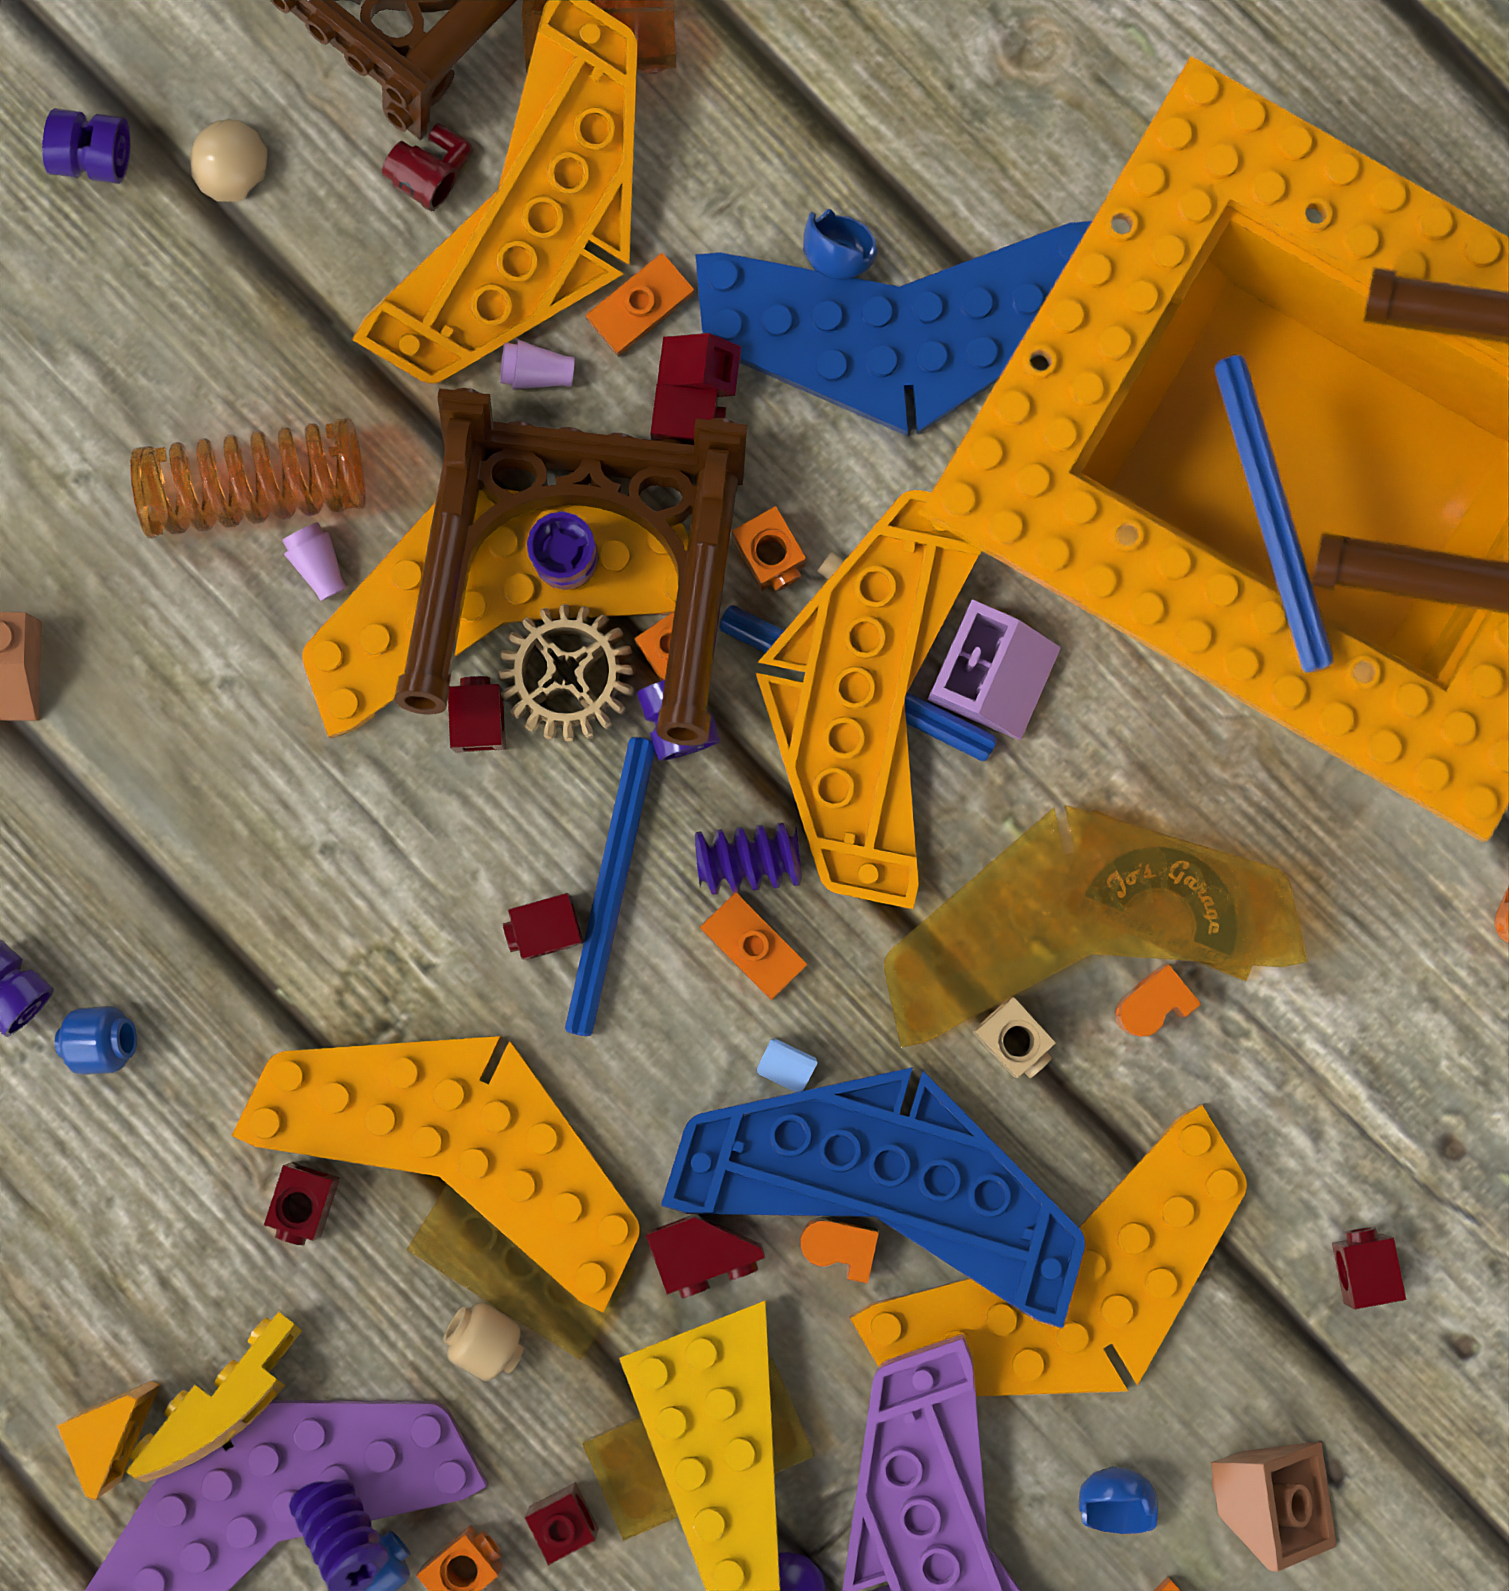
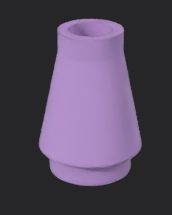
(534, 367)
(315, 559)

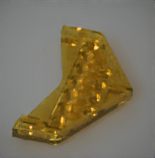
(1113, 896)

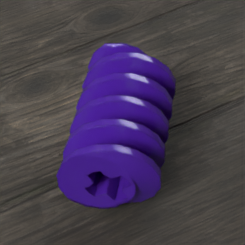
(748, 858)
(338, 1534)

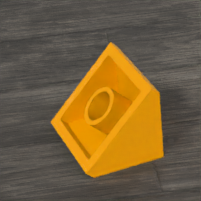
(105, 1436)

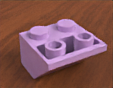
(994, 670)

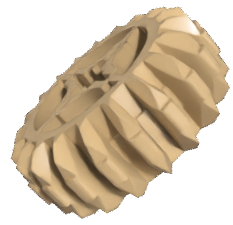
(584, 657)

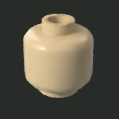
(483, 1341)

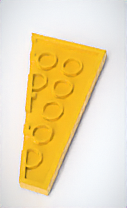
(713, 1440)

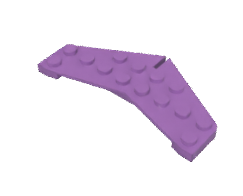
(922, 1480)
(233, 1505)

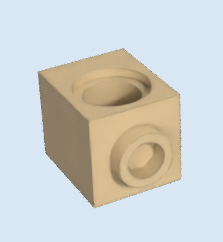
(992, 1031)

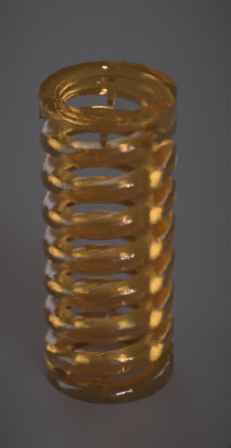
(149, 486)

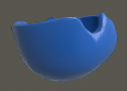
(838, 245)
(1118, 1502)

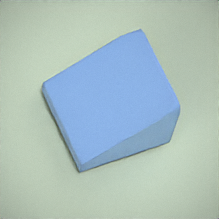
(786, 1065)

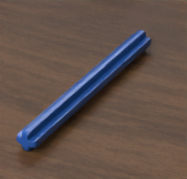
(1273, 513)
(918, 712)
(610, 887)

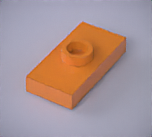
(640, 304)
(753, 946)

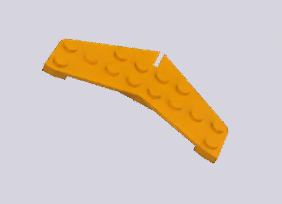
(557, 190)
(366, 641)
(847, 719)
(491, 1142)
(1132, 1280)

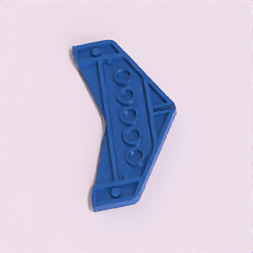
(873, 340)
(921, 1174)

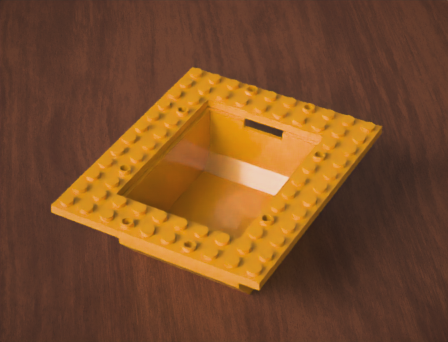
(1131, 477)

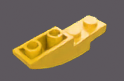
(205, 1422)

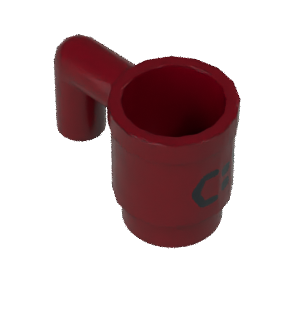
(423, 174)

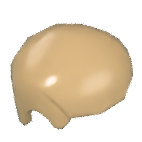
(228, 160)

